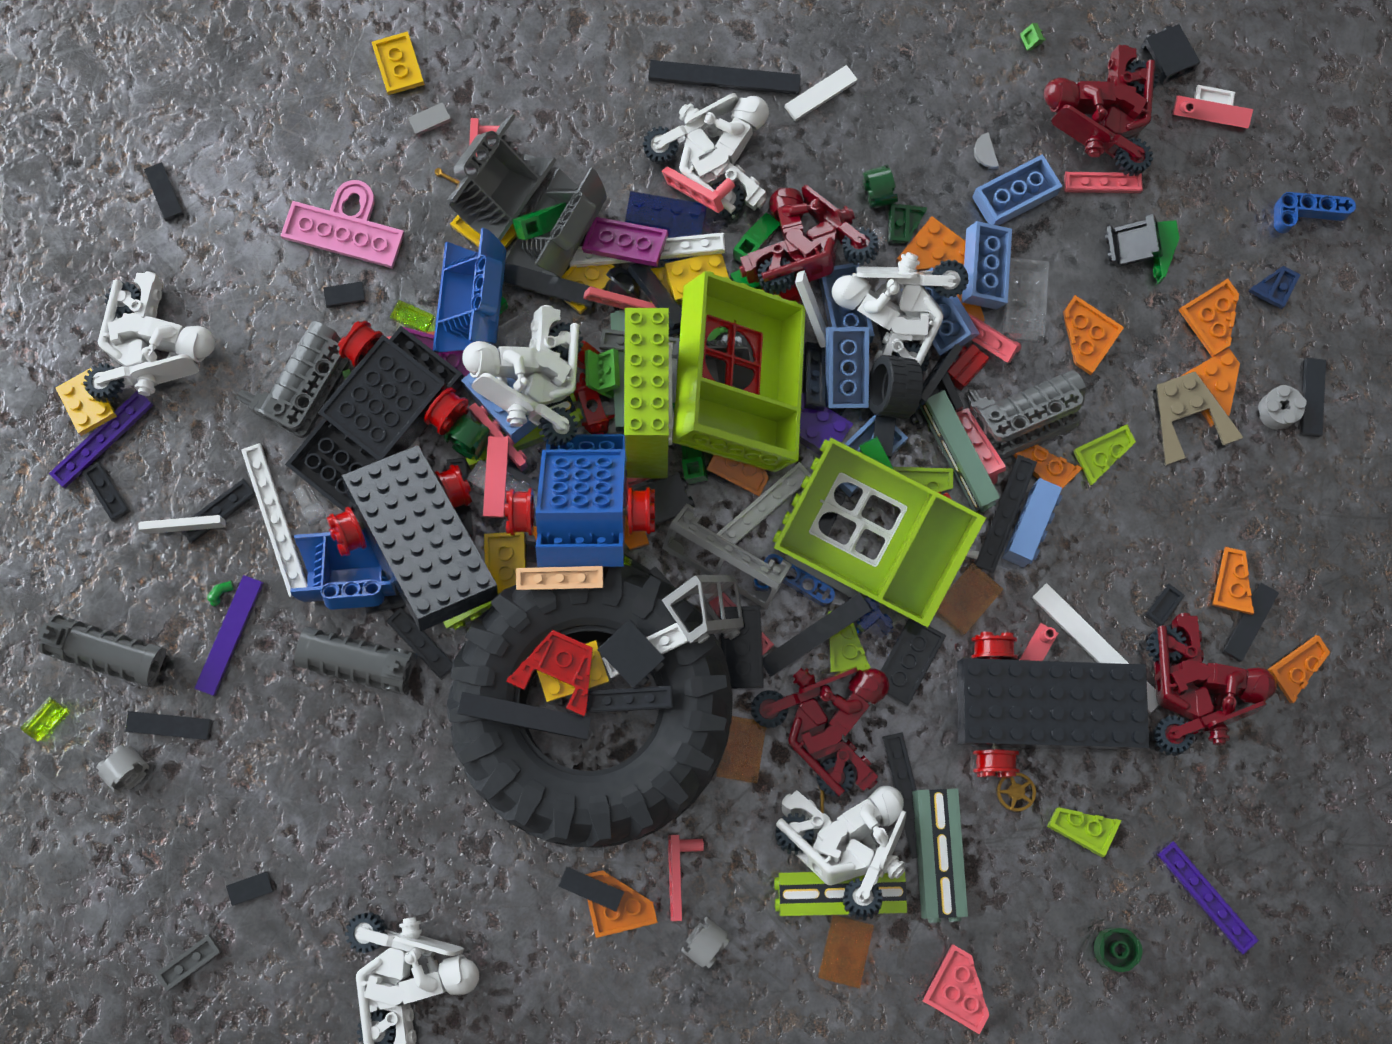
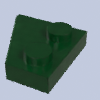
(903, 222)

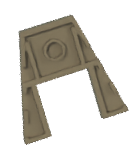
(1183, 398)

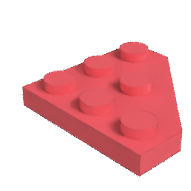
(958, 990)

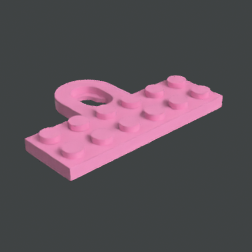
(341, 233)

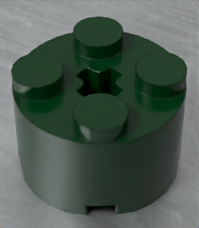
(880, 186)
(468, 437)
(1117, 961)

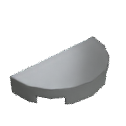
(985, 152)

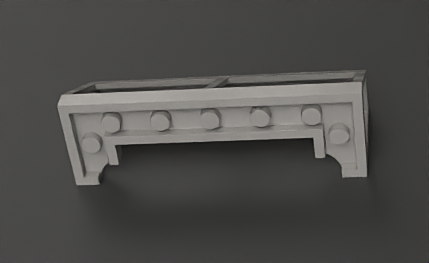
(688, 526)
(708, 588)

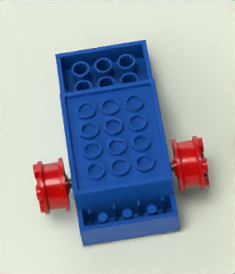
(581, 504)

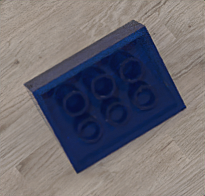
(671, 214)

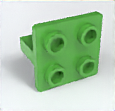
(602, 371)

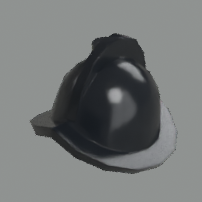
(622, 283)

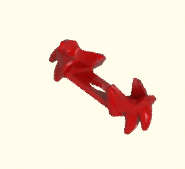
(596, 421)

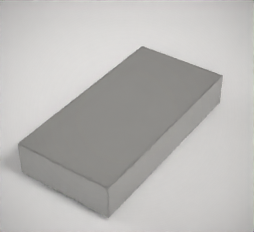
(429, 119)

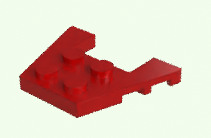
(563, 660)

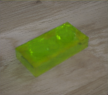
(412, 316)
(43, 718)

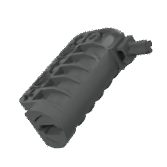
(301, 382)
(1030, 412)
(101, 650)
(355, 660)

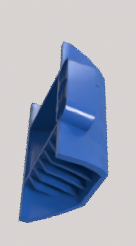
(470, 294)
(339, 579)

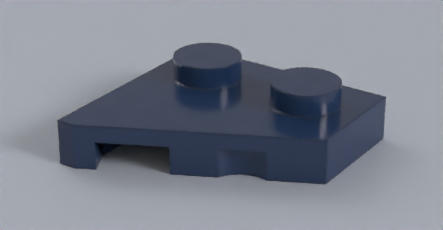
(1276, 287)

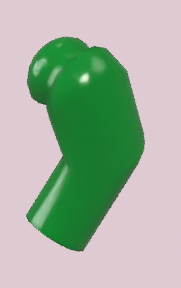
(217, 591)

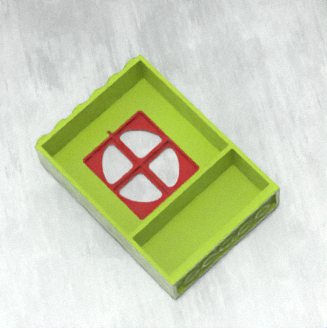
(763, 419)

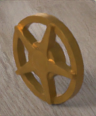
(1016, 792)

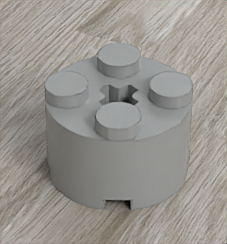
(1282, 397)
(122, 769)
(705, 943)

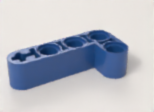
(1337, 209)
(796, 584)

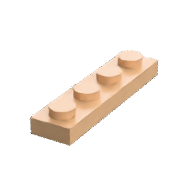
(559, 578)

